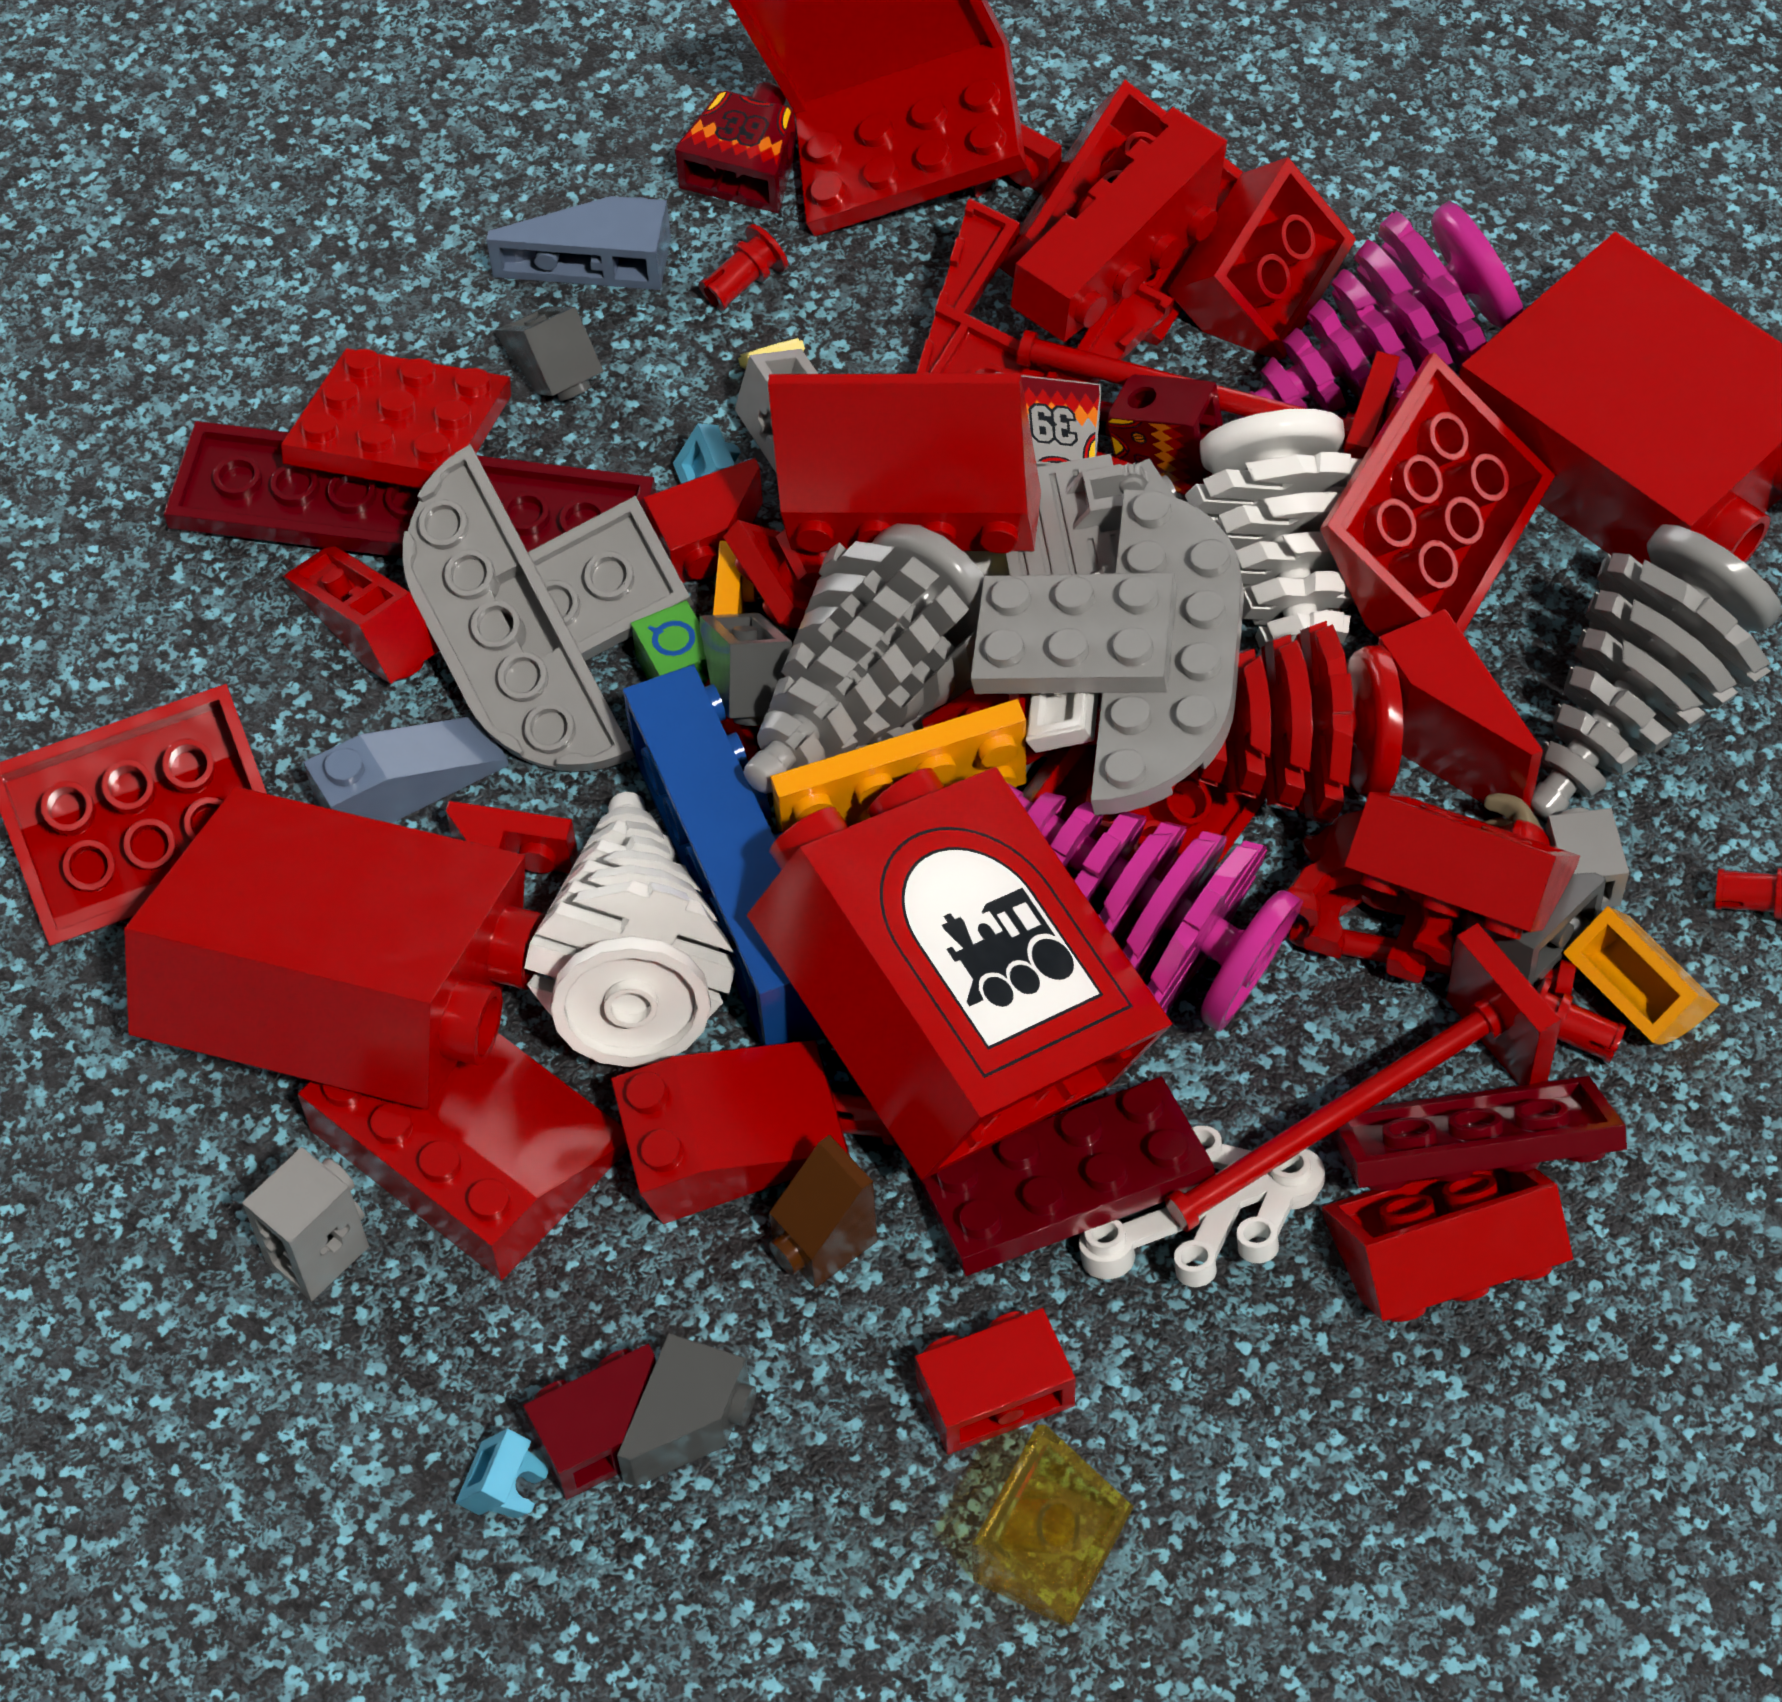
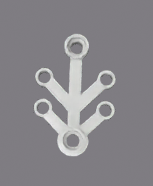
(1109, 1248)

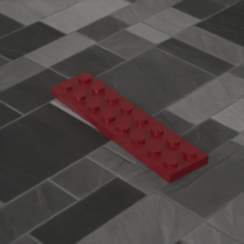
(239, 487)

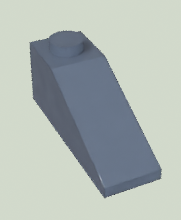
(591, 244)
(403, 768)

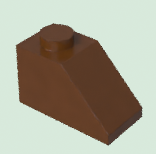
(824, 1215)

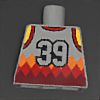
(1062, 418)

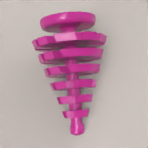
(1412, 300)
(1174, 911)

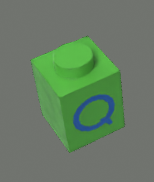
(669, 642)

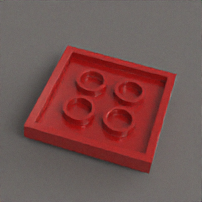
(394, 417)

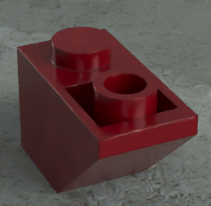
(586, 1420)

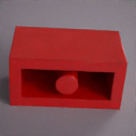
(994, 1379)

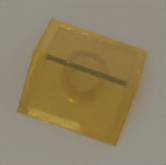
(1049, 1530)

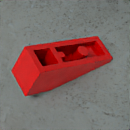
(365, 612)

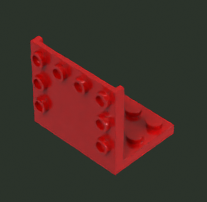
(890, 99)

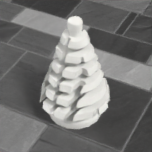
(1270, 497)
(629, 946)

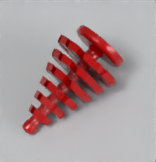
(1310, 724)

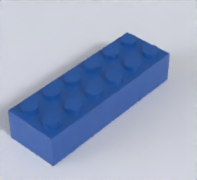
(716, 833)

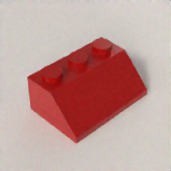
(1263, 260)
(1459, 863)
(1448, 1239)

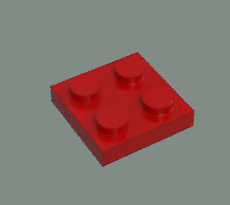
(766, 566)

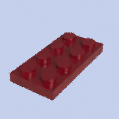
(1480, 1132)
(1067, 1176)

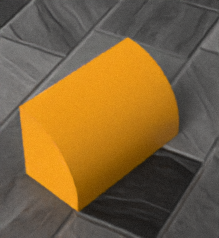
(1640, 977)

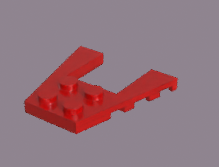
(970, 346)

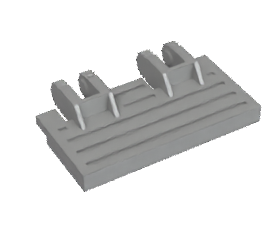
(1078, 517)

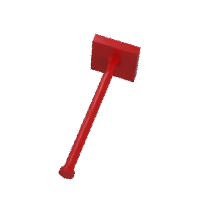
(1359, 428)
(1494, 1008)

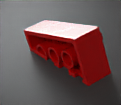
(1124, 229)

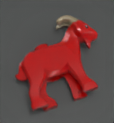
(1333, 890)

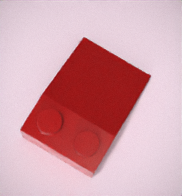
(1457, 713)
(724, 1123)

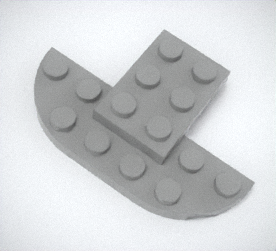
(528, 621)
(1148, 638)

